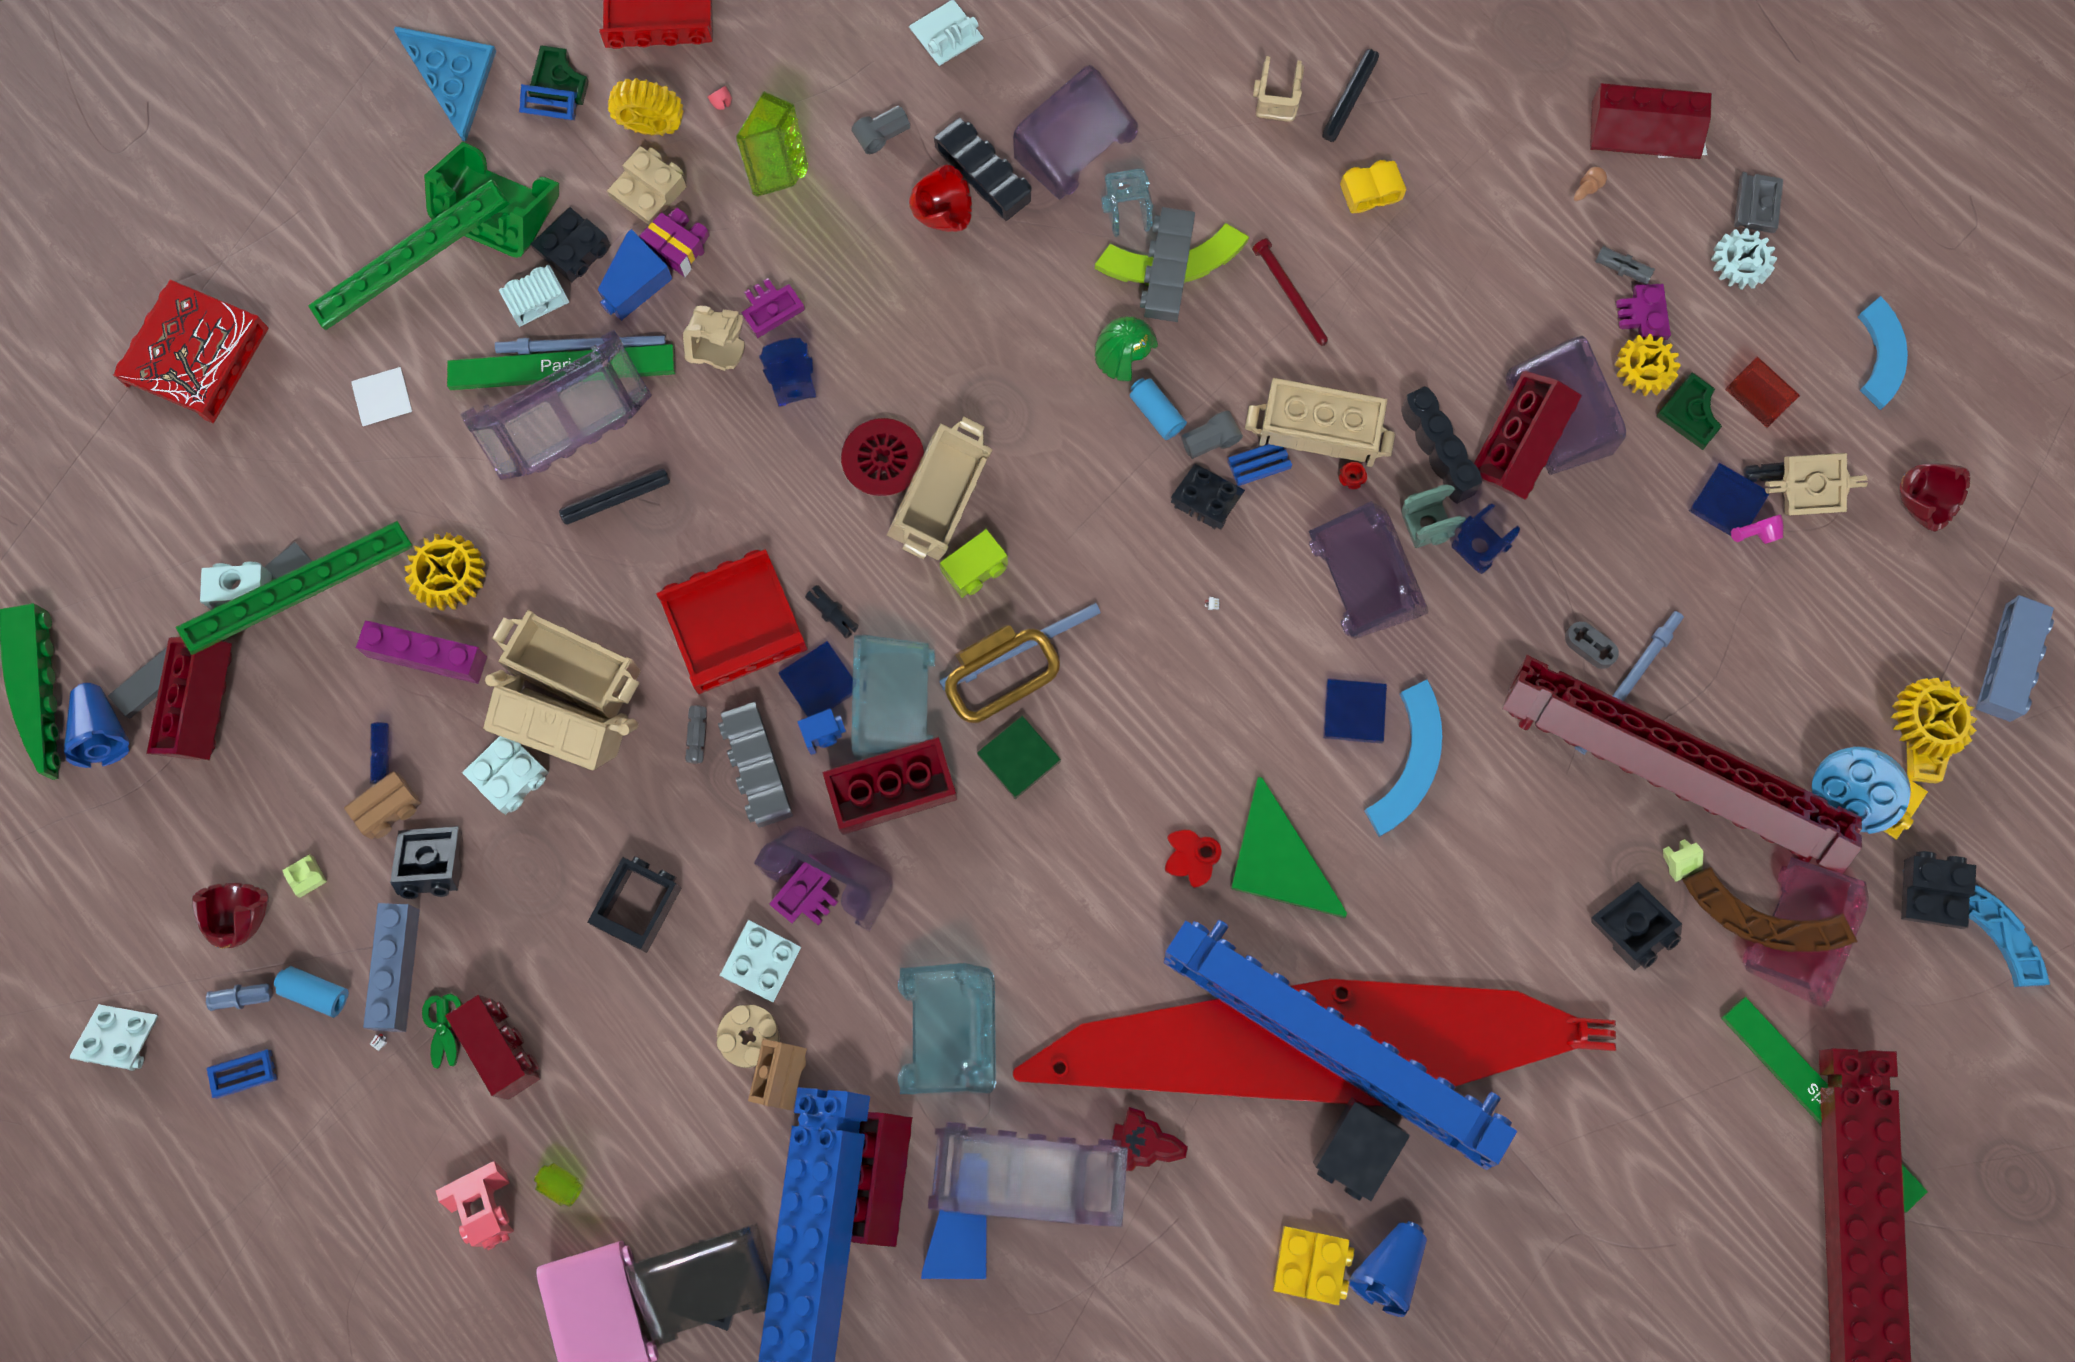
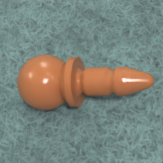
(1592, 181)

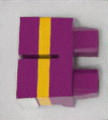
(673, 242)

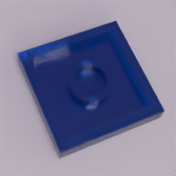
(1728, 500)
(818, 680)
(1355, 711)

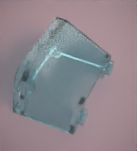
(889, 694)
(950, 1030)

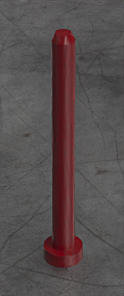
(1263, 248)

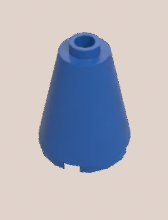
(93, 729)
(1392, 1269)

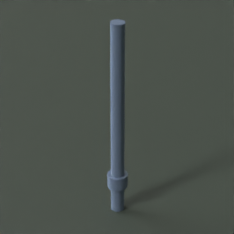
(525, 346)
(1049, 631)
(1661, 638)

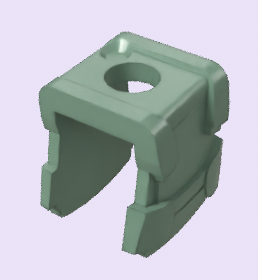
(1430, 505)

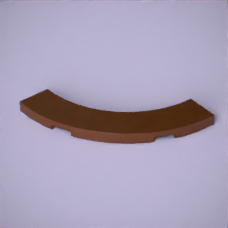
(1762, 928)

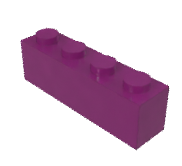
(421, 652)

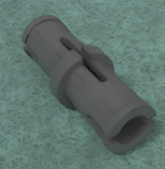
(1625, 265)

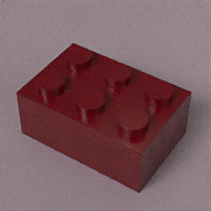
(494, 1047)

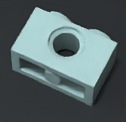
(219, 580)

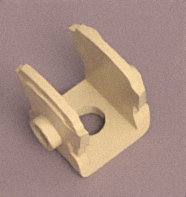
(1266, 104)
(714, 338)

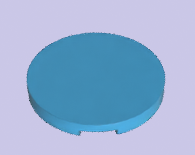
(1864, 784)

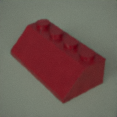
(1650, 121)
(1526, 433)
(189, 701)
(889, 786)
(881, 1179)

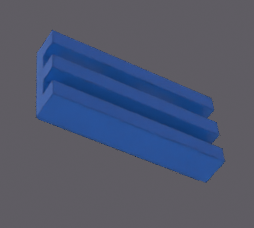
(570, 105)
(1254, 453)
(267, 1066)

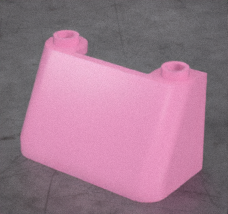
(594, 1307)

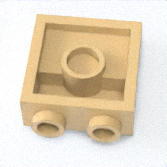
(647, 184)

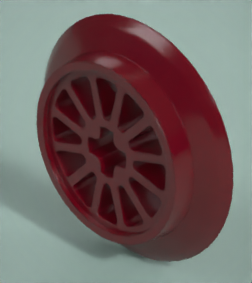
(860, 439)

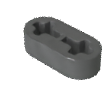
(1591, 645)

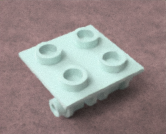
(946, 32)
(760, 961)
(114, 1037)

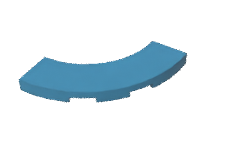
(1891, 352)

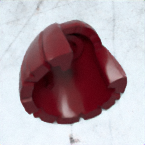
(1934, 493)
(229, 913)

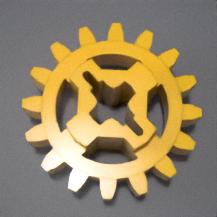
(1644, 352)

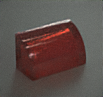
(1762, 392)

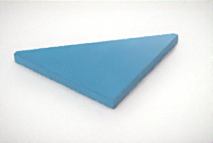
(453, 71)

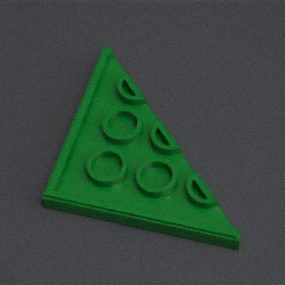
(1276, 861)

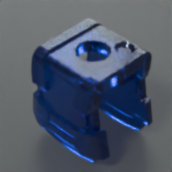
(788, 370)
(1476, 528)

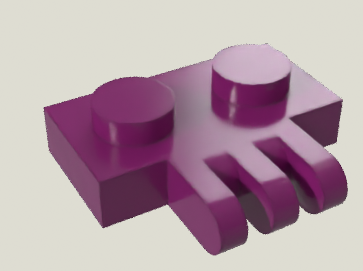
(770, 307)
(1645, 312)
(804, 894)

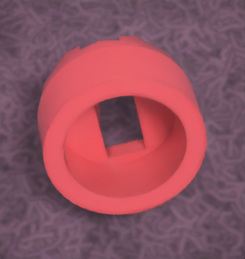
(720, 98)

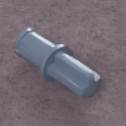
(238, 996)

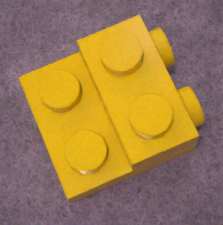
(1313, 1266)

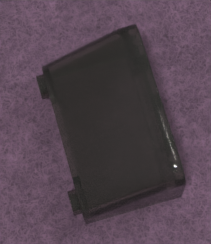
(701, 1283)

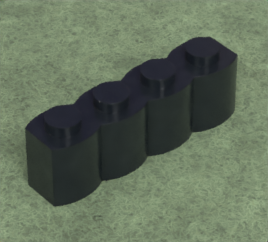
(983, 169)
(1436, 438)

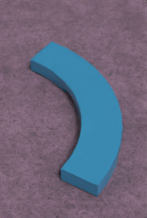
(1421, 761)
(2010, 937)

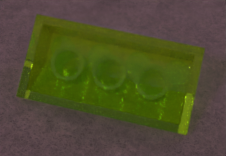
(772, 146)

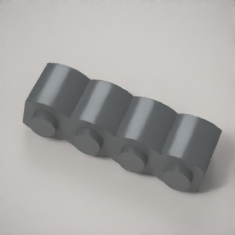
(1169, 264)
(756, 765)

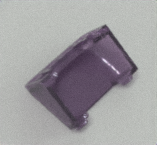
(1072, 131)
(1596, 425)
(1369, 570)
(866, 883)

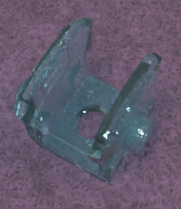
(1138, 190)

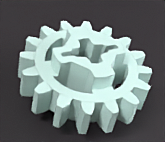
(1744, 258)

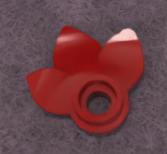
(1188, 858)

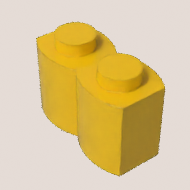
(1372, 186)

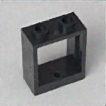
(611, 893)

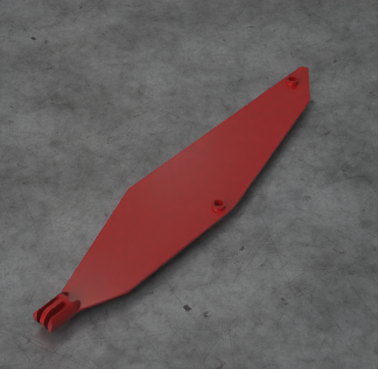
(1223, 1053)

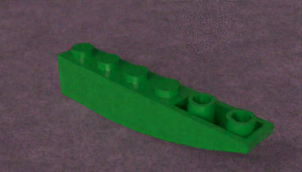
(30, 682)

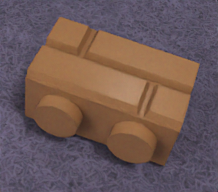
(383, 806)
(777, 1074)

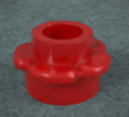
(1356, 469)

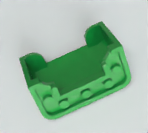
(512, 227)

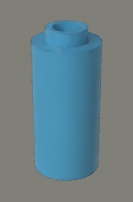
(1157, 408)
(311, 991)

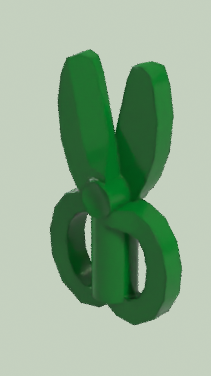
(444, 1037)

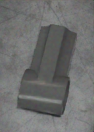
(875, 132)
(1218, 432)

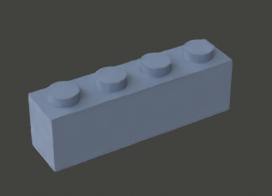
(2015, 659)
(391, 967)

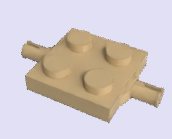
(1816, 484)

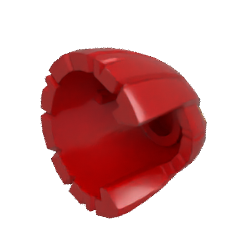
(942, 200)

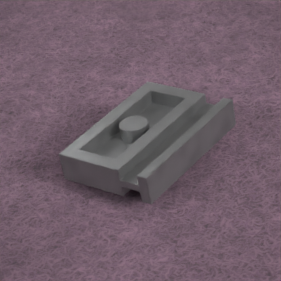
(1758, 202)

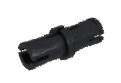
(831, 611)

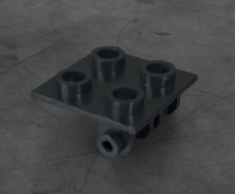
(1207, 495)

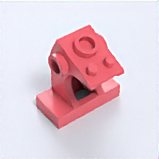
(489, 1225)

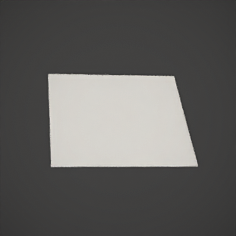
(381, 396)

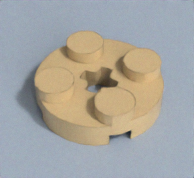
(741, 1019)

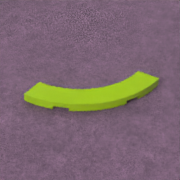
(1201, 260)

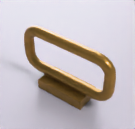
(988, 650)

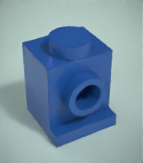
(821, 730)

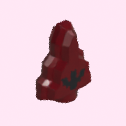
(1146, 1141)

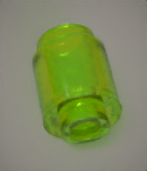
(558, 1185)

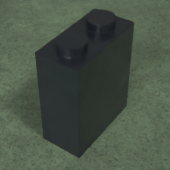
(1360, 1150)

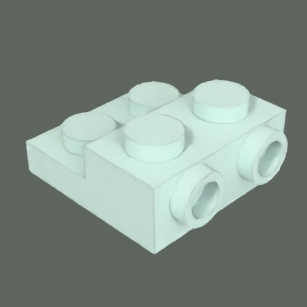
(506, 774)

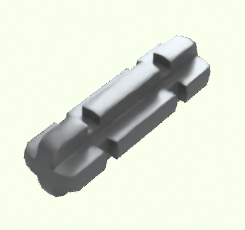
(695, 734)

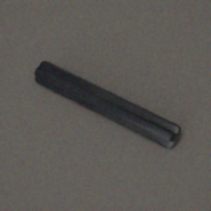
(1350, 95)
(614, 496)

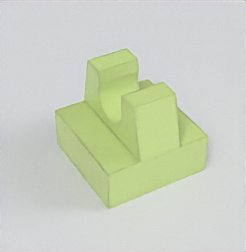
(1685, 861)
(304, 876)

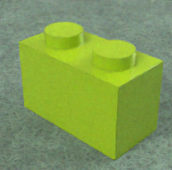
(974, 564)

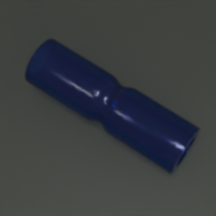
(379, 747)

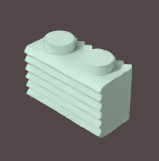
(533, 295)

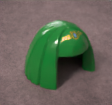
(1121, 344)

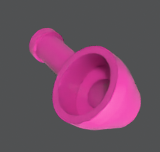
(1767, 530)

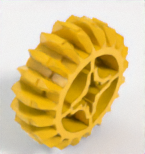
(645, 107)
(458, 553)
(1950, 728)

